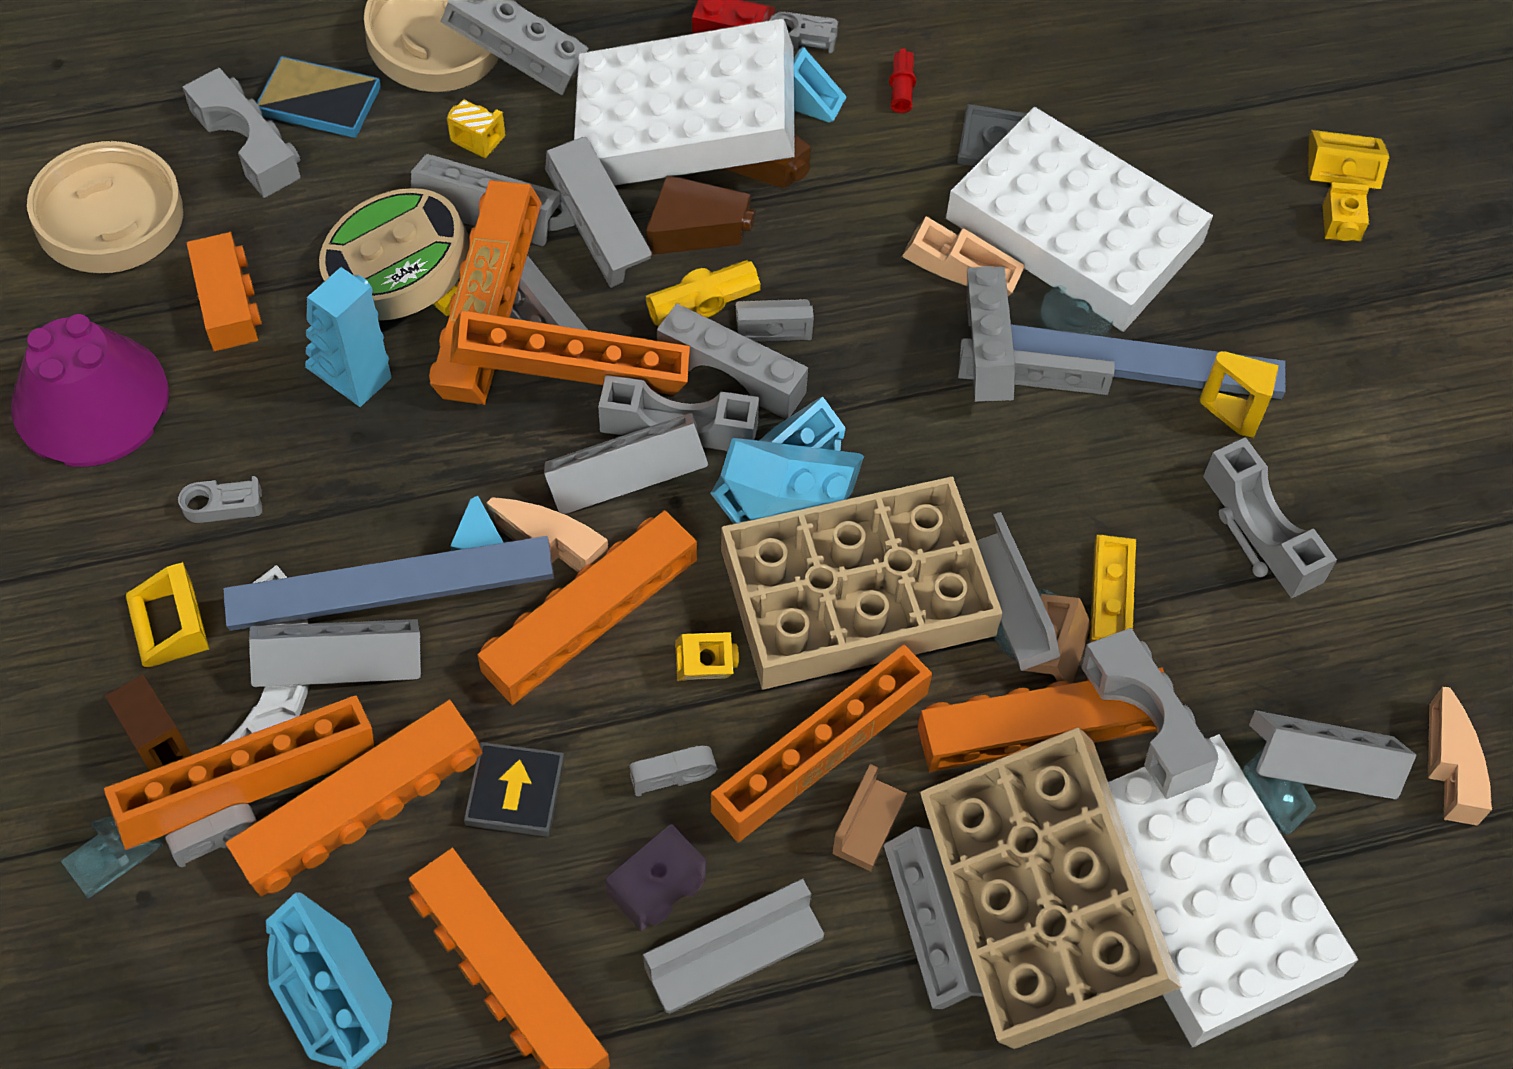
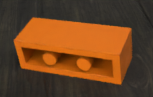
(224, 291)

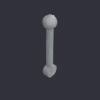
(1259, 568)

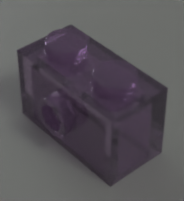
(657, 878)

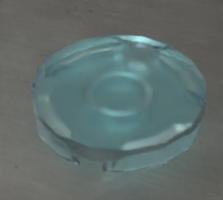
(1072, 315)

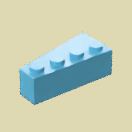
(346, 337)

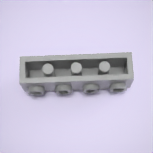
(518, 39)

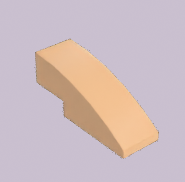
(951, 254)
(568, 538)
(1457, 760)

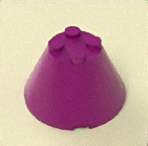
(86, 393)

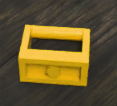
(1347, 159)
(1253, 375)
(189, 639)

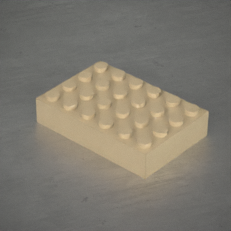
(859, 581)
(1048, 890)

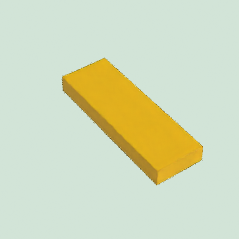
(1112, 586)

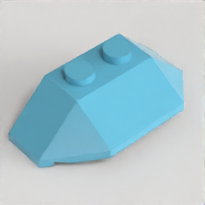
(810, 427)
(786, 477)
(325, 985)

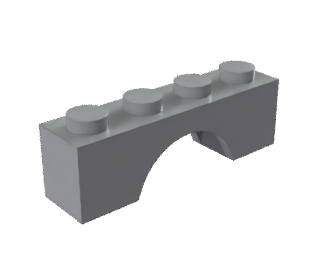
(222, 106)
(991, 334)
(762, 372)
(632, 406)
(1242, 484)
(1124, 671)

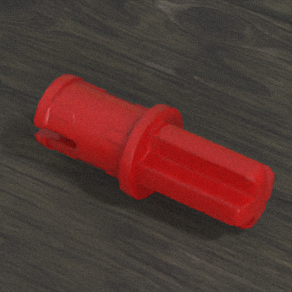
(902, 81)

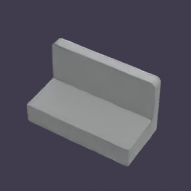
(775, 320)

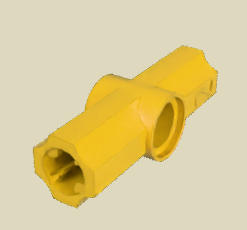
(705, 291)

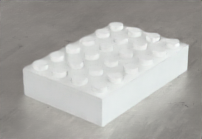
(689, 102)
(1079, 217)
(1227, 900)

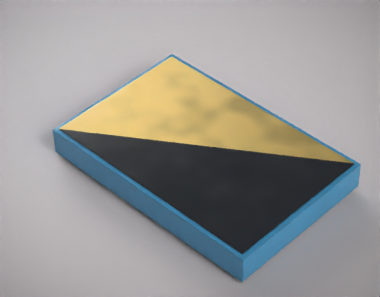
(318, 96)

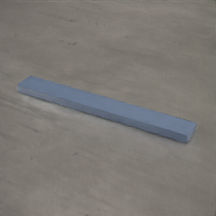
(1137, 359)
(388, 583)

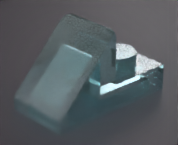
(1283, 799)
(105, 857)

